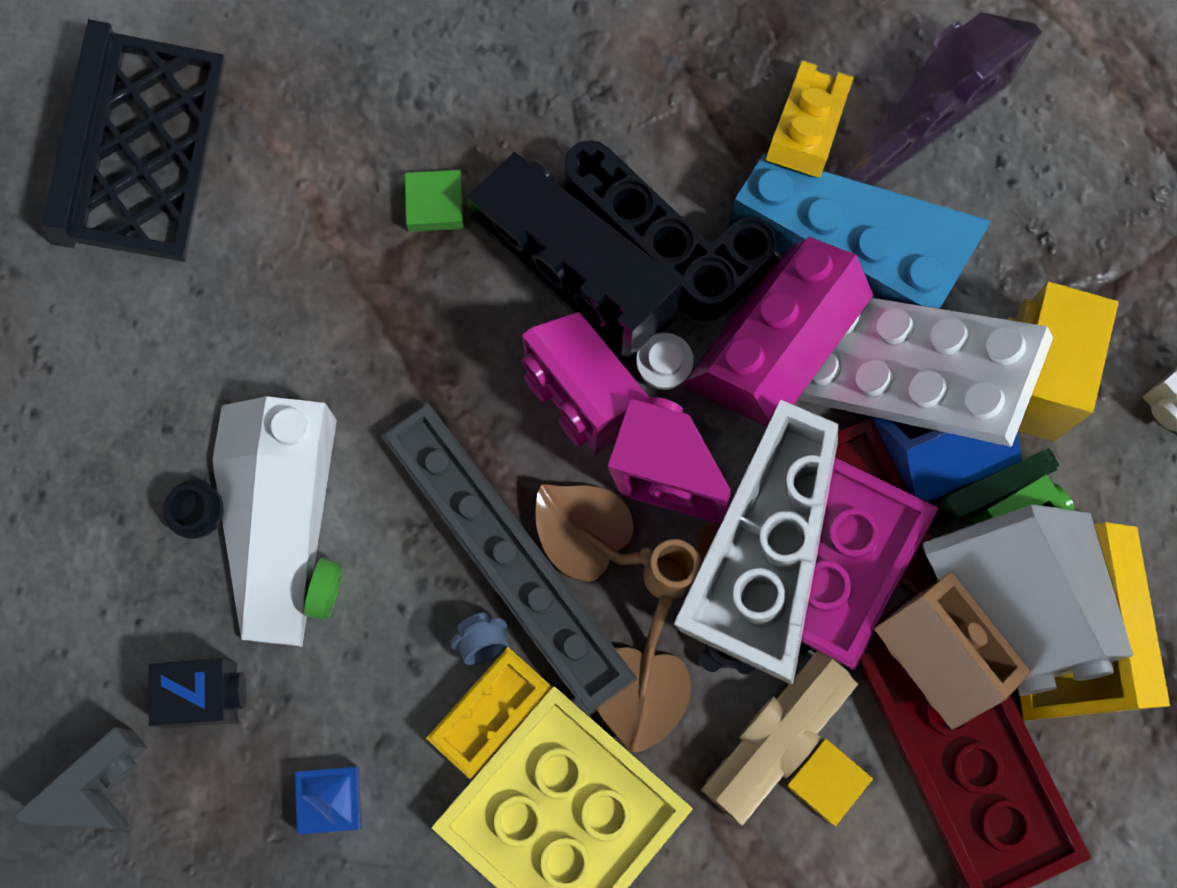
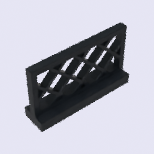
(84, 144)

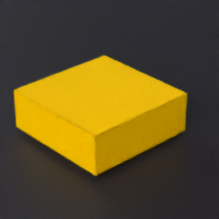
(829, 782)

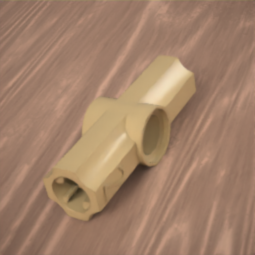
(779, 737)

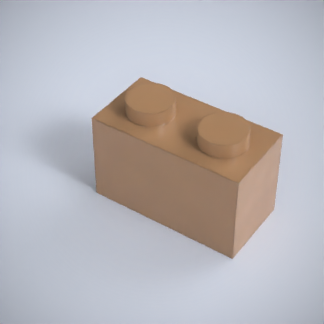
(952, 651)

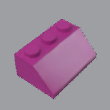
(783, 330)

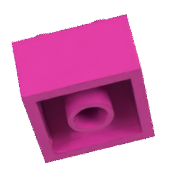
(667, 463)

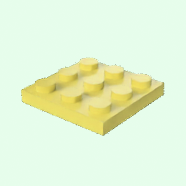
(562, 807)

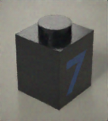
(195, 693)

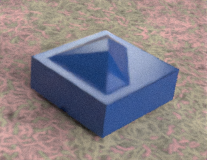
(328, 800)

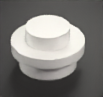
(664, 361)

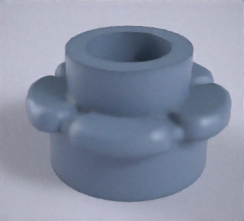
(480, 638)

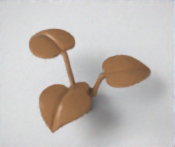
(580, 535)

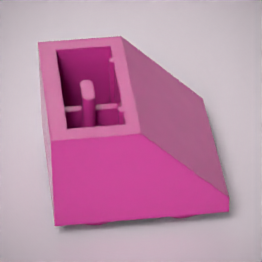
(581, 378)

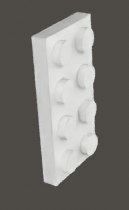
(934, 370)

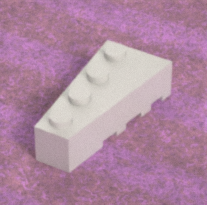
(764, 556)

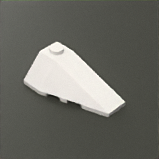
(273, 486)

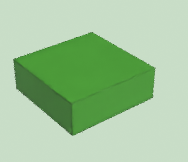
(434, 200)

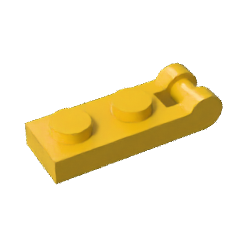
(809, 120)

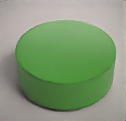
(323, 589)

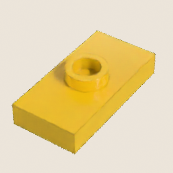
(489, 713)

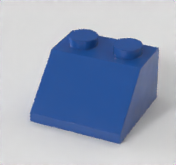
(938, 461)

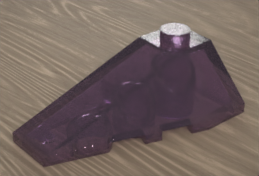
(959, 77)

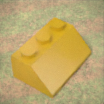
(1136, 680)

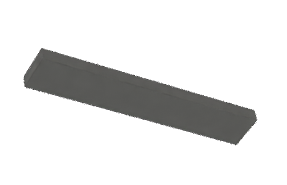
(509, 559)

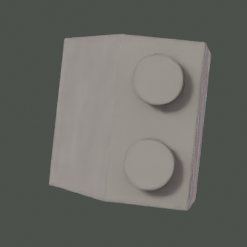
(1043, 590)

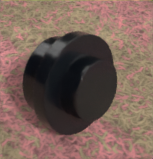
(193, 509)

